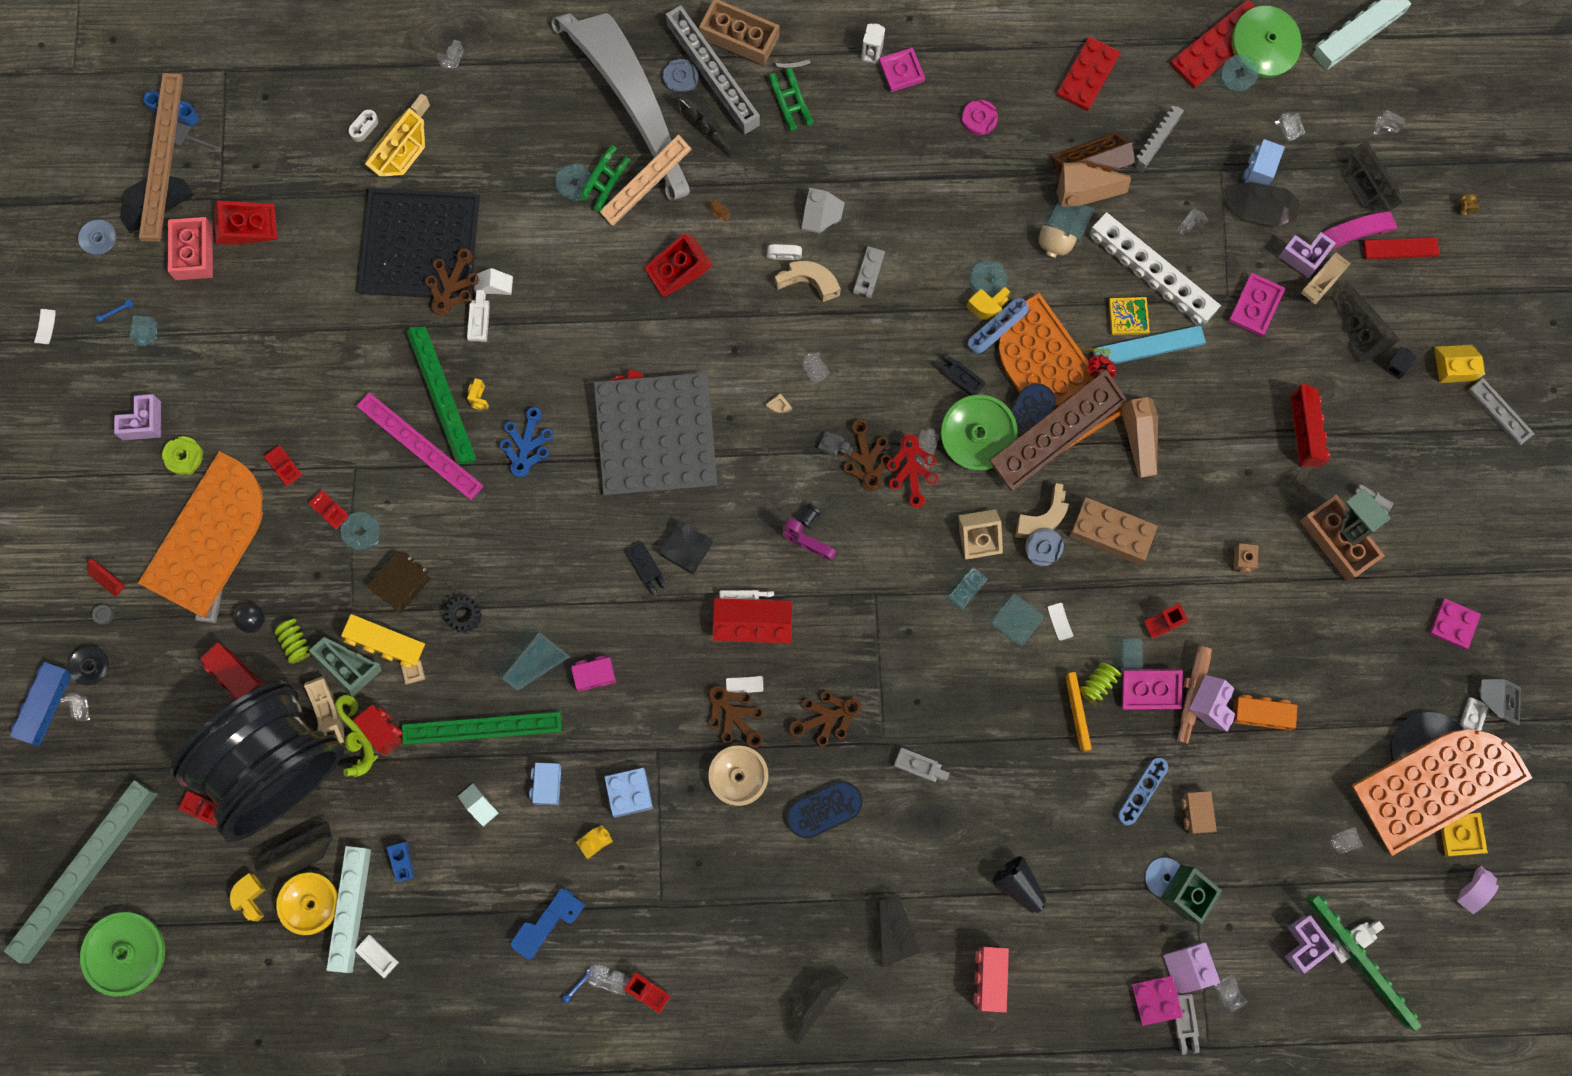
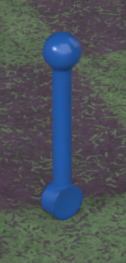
(129, 304)
(566, 998)

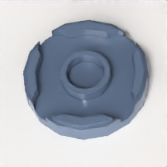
(680, 76)
(1044, 546)

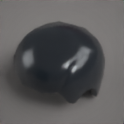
(248, 617)

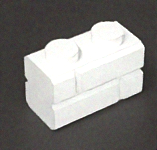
(873, 43)

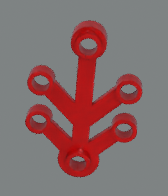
(912, 468)

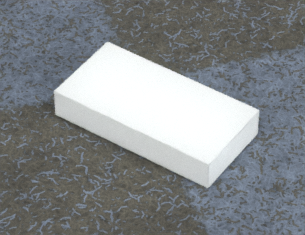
(376, 956)

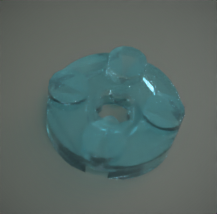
(1243, 82)
(564, 177)
(990, 268)
(368, 539)

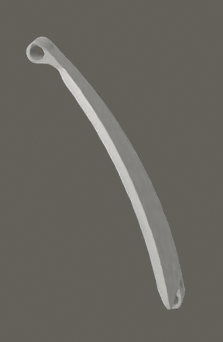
(614, 58)

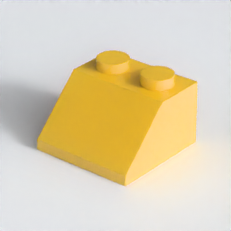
(1458, 363)

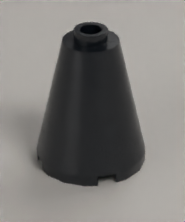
(1020, 884)

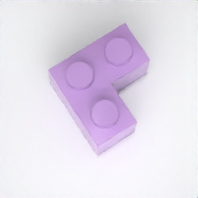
(1306, 257)
(144, 422)
(1212, 701)
(1313, 944)

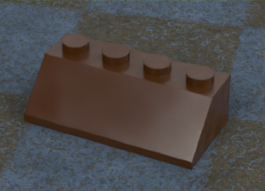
(1106, 153)

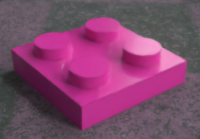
(901, 69)
(1455, 624)
(1157, 1000)

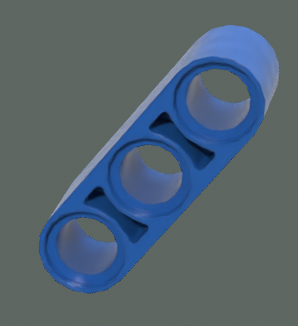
(184, 108)

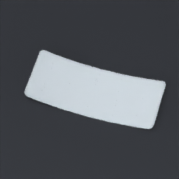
(794, 64)
(45, 326)
(1060, 621)
(745, 684)

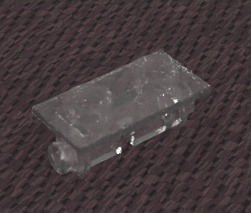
(928, 442)
(598, 978)

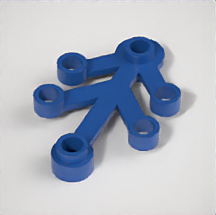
(526, 444)

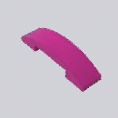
(1361, 228)

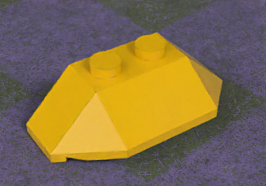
(398, 146)

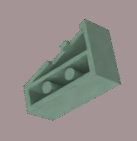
(1362, 517)
(344, 666)

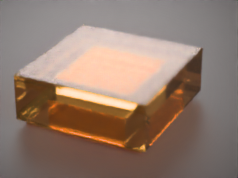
(720, 210)

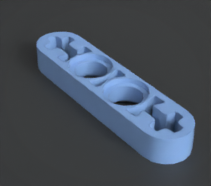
(996, 324)
(1142, 791)

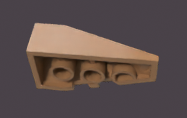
(1085, 184)
(1142, 431)

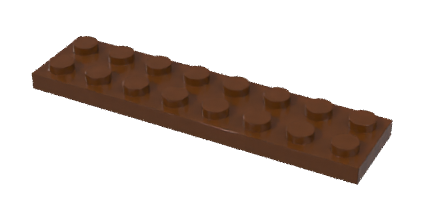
(1058, 430)

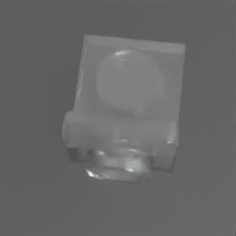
(453, 55)
(1390, 121)
(1291, 125)
(1194, 217)
(815, 367)
(79, 706)
(1346, 841)
(1230, 994)

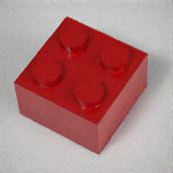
(379, 730)

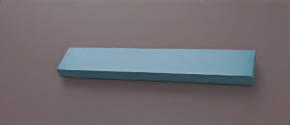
(1155, 345)

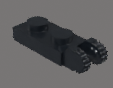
(960, 375)
(646, 566)

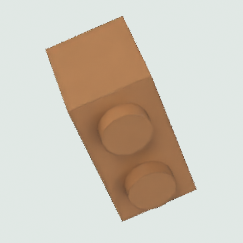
(1199, 812)

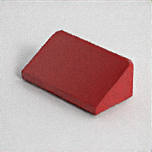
(104, 578)

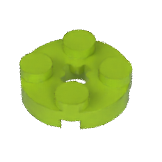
(187, 465)

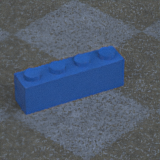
(41, 704)

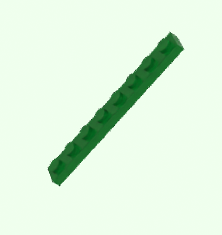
(441, 395)
(482, 728)
(1368, 967)

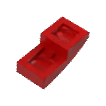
(283, 465)
(328, 509)
(199, 807)

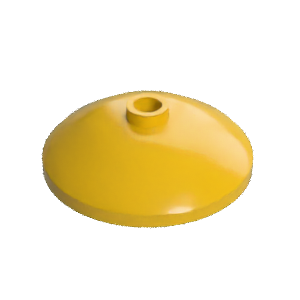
(294, 900)

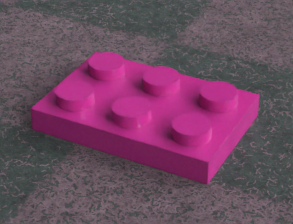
(1256, 304)
(1152, 688)

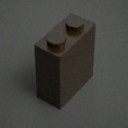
(399, 581)

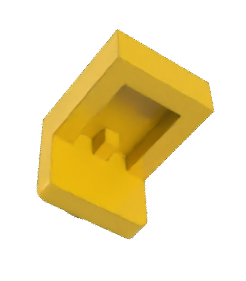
(475, 392)
(594, 841)

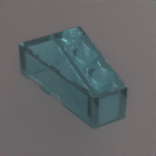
(534, 662)

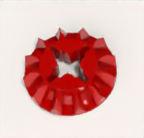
(1094, 363)

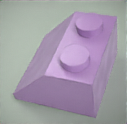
(1191, 968)

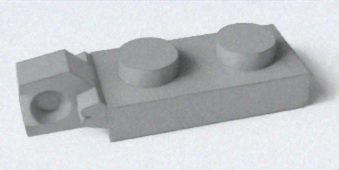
(920, 766)

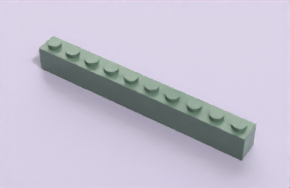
(80, 872)

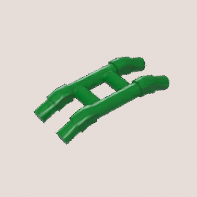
(794, 90)
(614, 175)

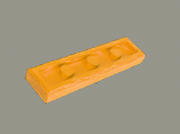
(1078, 712)

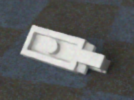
(478, 318)
(1363, 934)

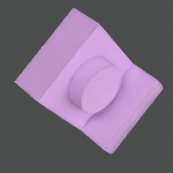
(1479, 891)

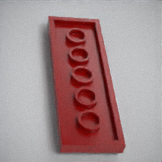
(1210, 50)

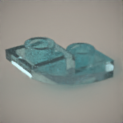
(967, 588)
(1132, 654)

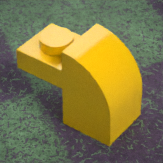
(986, 307)
(243, 895)

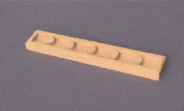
(645, 180)

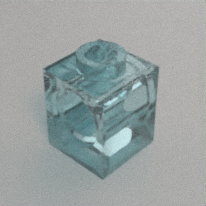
(143, 330)

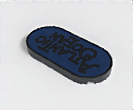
(1032, 405)
(824, 810)

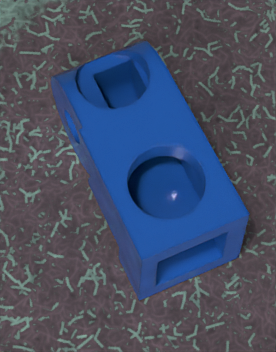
(401, 861)

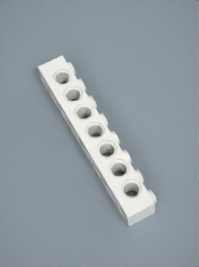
(1152, 260)

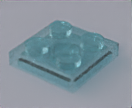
(1071, 219)

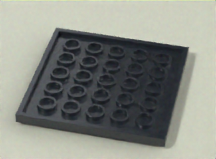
(409, 233)

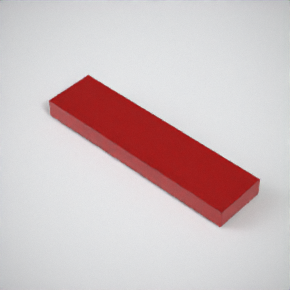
(1401, 248)

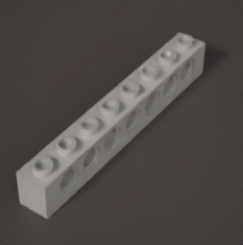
(713, 70)

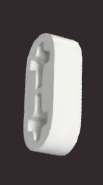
(363, 125)
(784, 252)

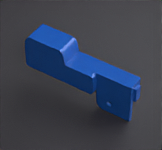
(532, 936)

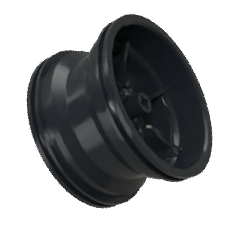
(256, 760)

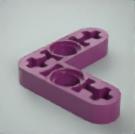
(794, 533)

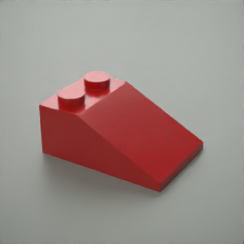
(244, 222)
(678, 264)

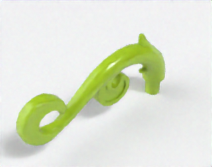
(350, 740)

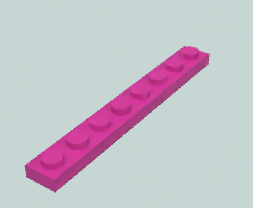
(420, 446)

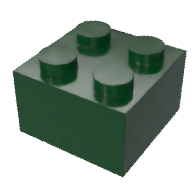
(1191, 894)

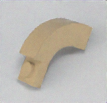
(810, 273)
(1325, 278)
(1028, 524)
(324, 707)

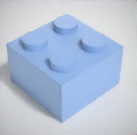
(1263, 163)
(628, 792)

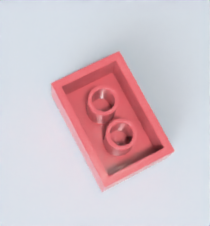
(190, 248)
(991, 979)

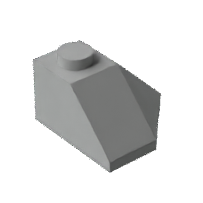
(821, 211)

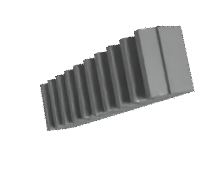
(1157, 138)

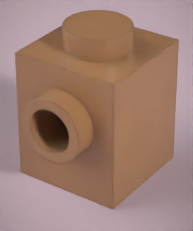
(1245, 558)

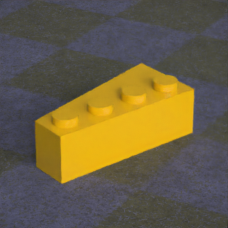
(382, 641)

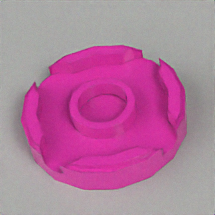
(979, 117)

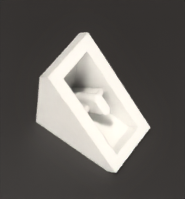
(494, 282)

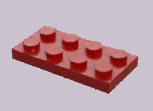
(1088, 74)

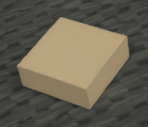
(420, 105)
(413, 674)

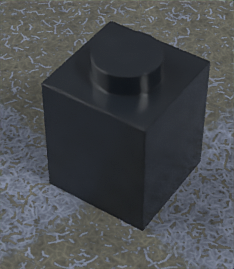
(1400, 362)

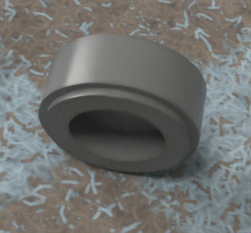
(102, 614)

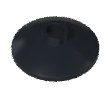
(80, 664)

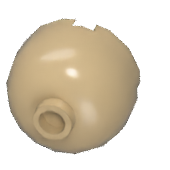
(1055, 241)

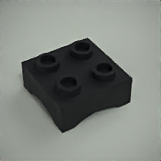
(686, 547)

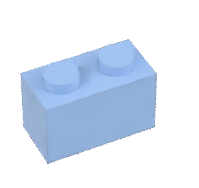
(546, 784)

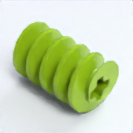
(290, 641)
(1098, 683)

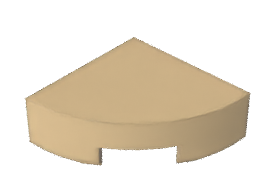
(778, 405)

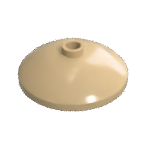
(738, 761)

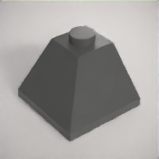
(1502, 698)

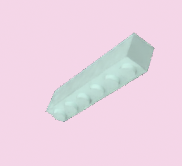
(1358, 31)
(348, 910)

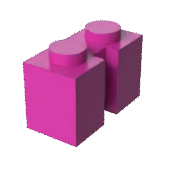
(593, 673)

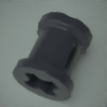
(808, 515)

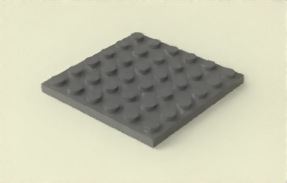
(655, 434)

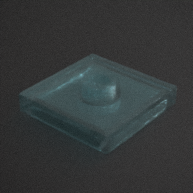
(1017, 620)

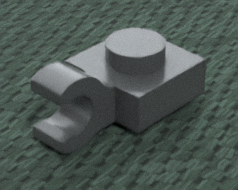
(833, 443)

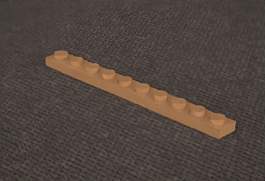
(161, 157)

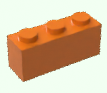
(1265, 712)

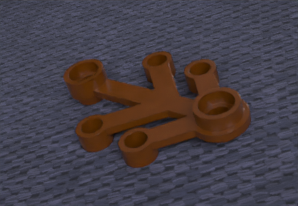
(451, 285)
(867, 459)
(733, 714)
(828, 717)

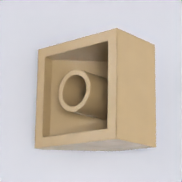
(981, 534)

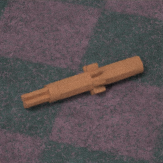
(1193, 684)

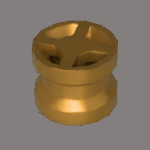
(1468, 204)

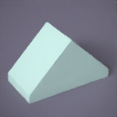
(478, 805)

